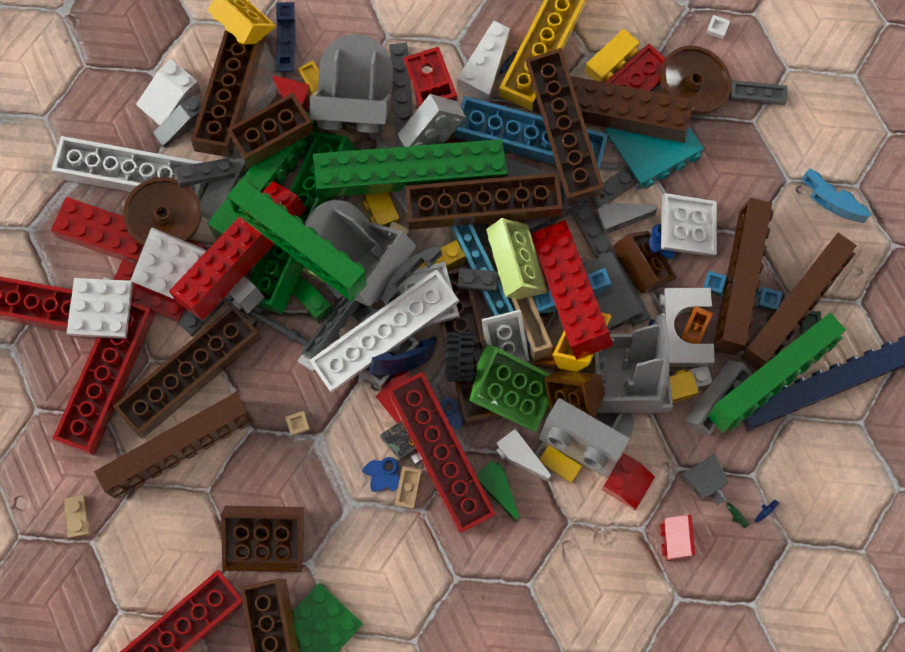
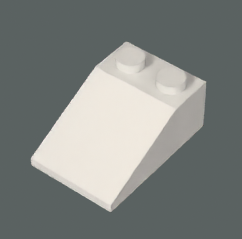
(167, 91)
(507, 334)

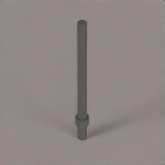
(292, 334)

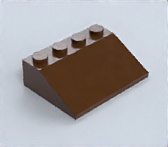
(262, 538)

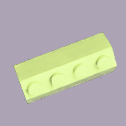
(516, 259)

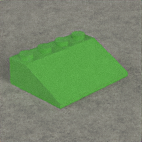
(510, 388)

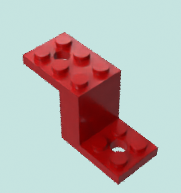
(436, 82)

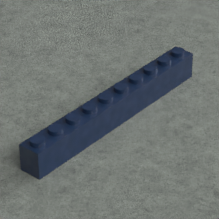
(830, 383)

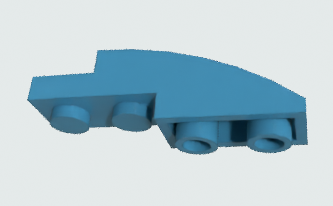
(839, 203)

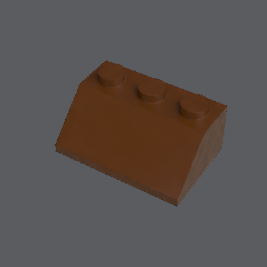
(646, 268)
(576, 388)

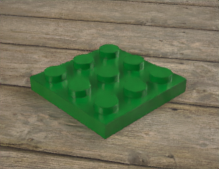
(323, 622)

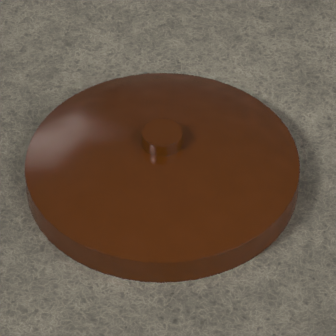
(696, 75)
(162, 206)

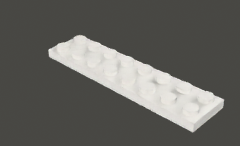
(384, 330)

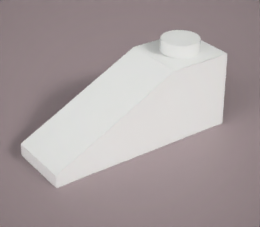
(518, 453)

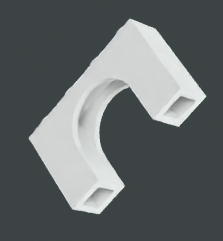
(678, 301)

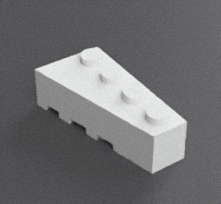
(484, 65)

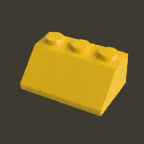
(241, 20)
(564, 355)

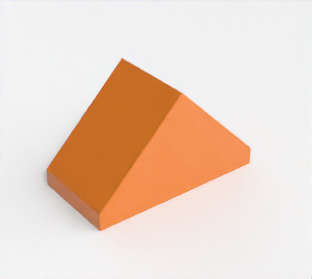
(696, 325)

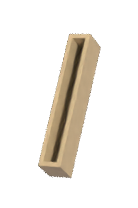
(535, 332)

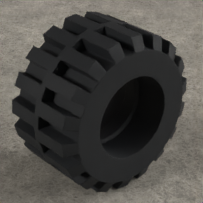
(459, 357)

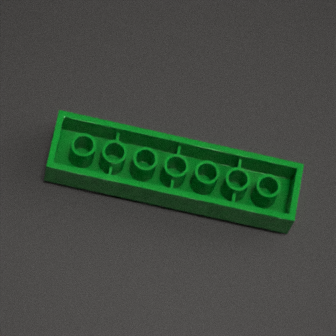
(262, 175)
(297, 239)
(777, 374)

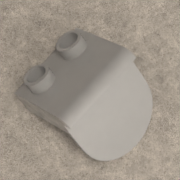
(353, 85)
(372, 245)
(636, 371)
(587, 439)

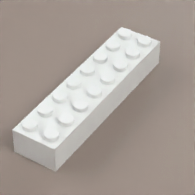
(114, 165)

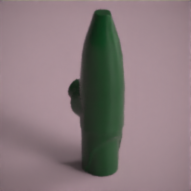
(737, 516)

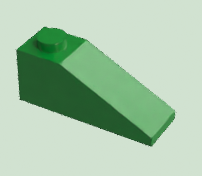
(311, 300)
(496, 485)

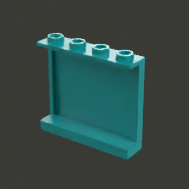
(653, 157)

